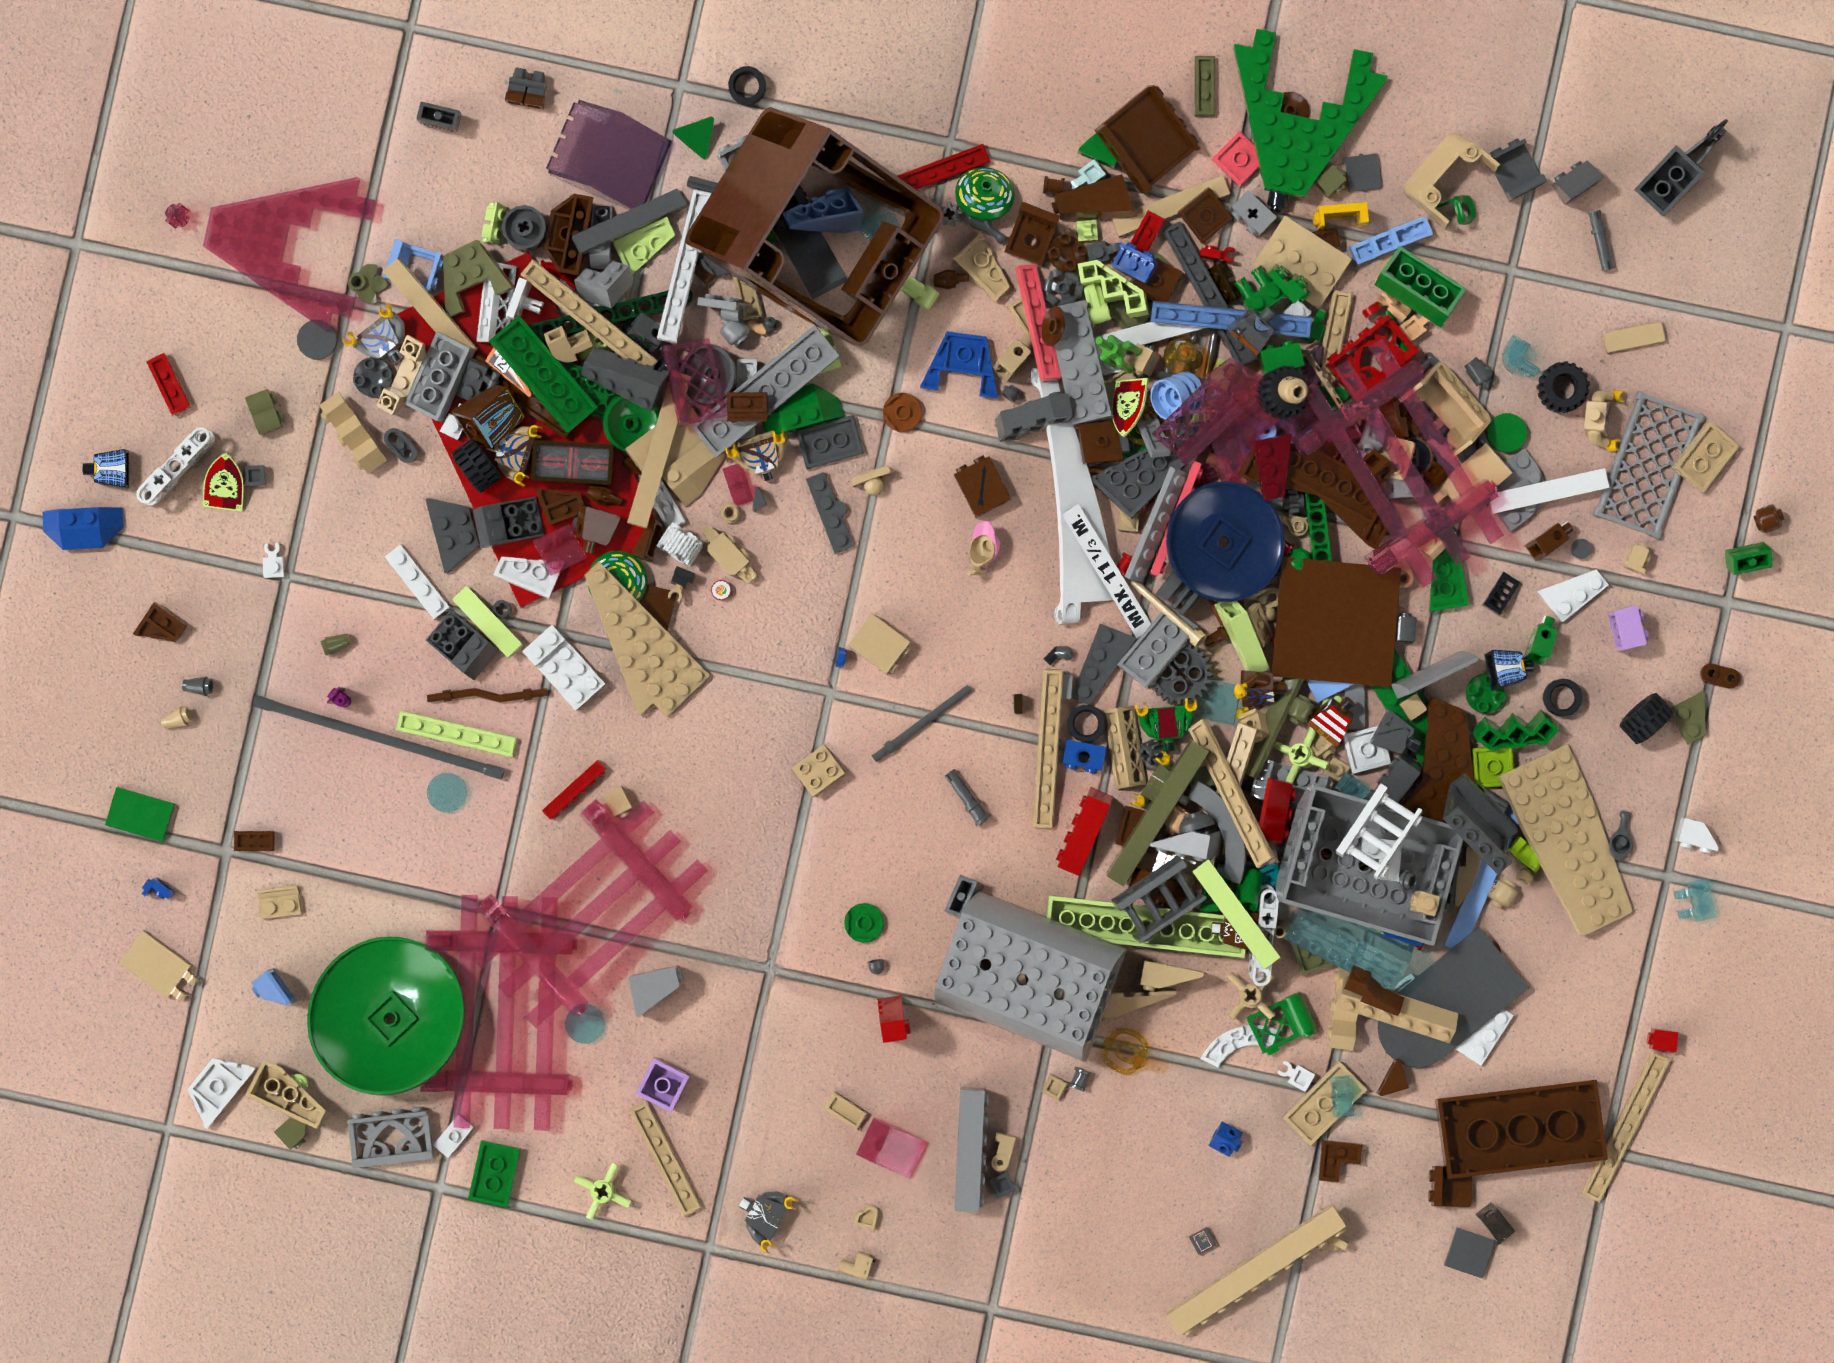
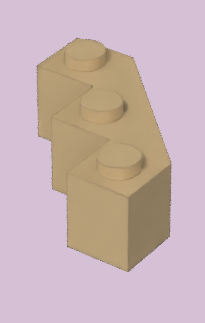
(352, 433)
(1343, 1022)

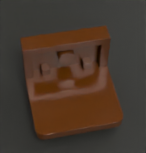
(1449, 1192)

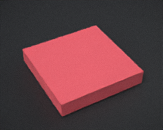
(1237, 159)

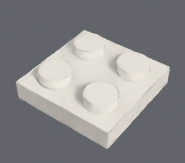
(1361, 753)

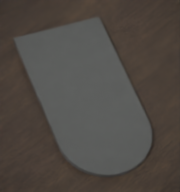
(1465, 980)

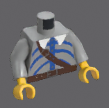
(382, 337)

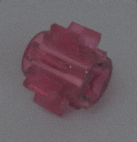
(177, 215)
(1208, 475)

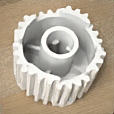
(680, 545)

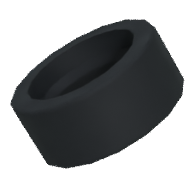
(747, 100)
(1562, 712)
(1071, 725)

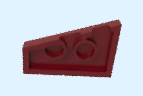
(1272, 464)

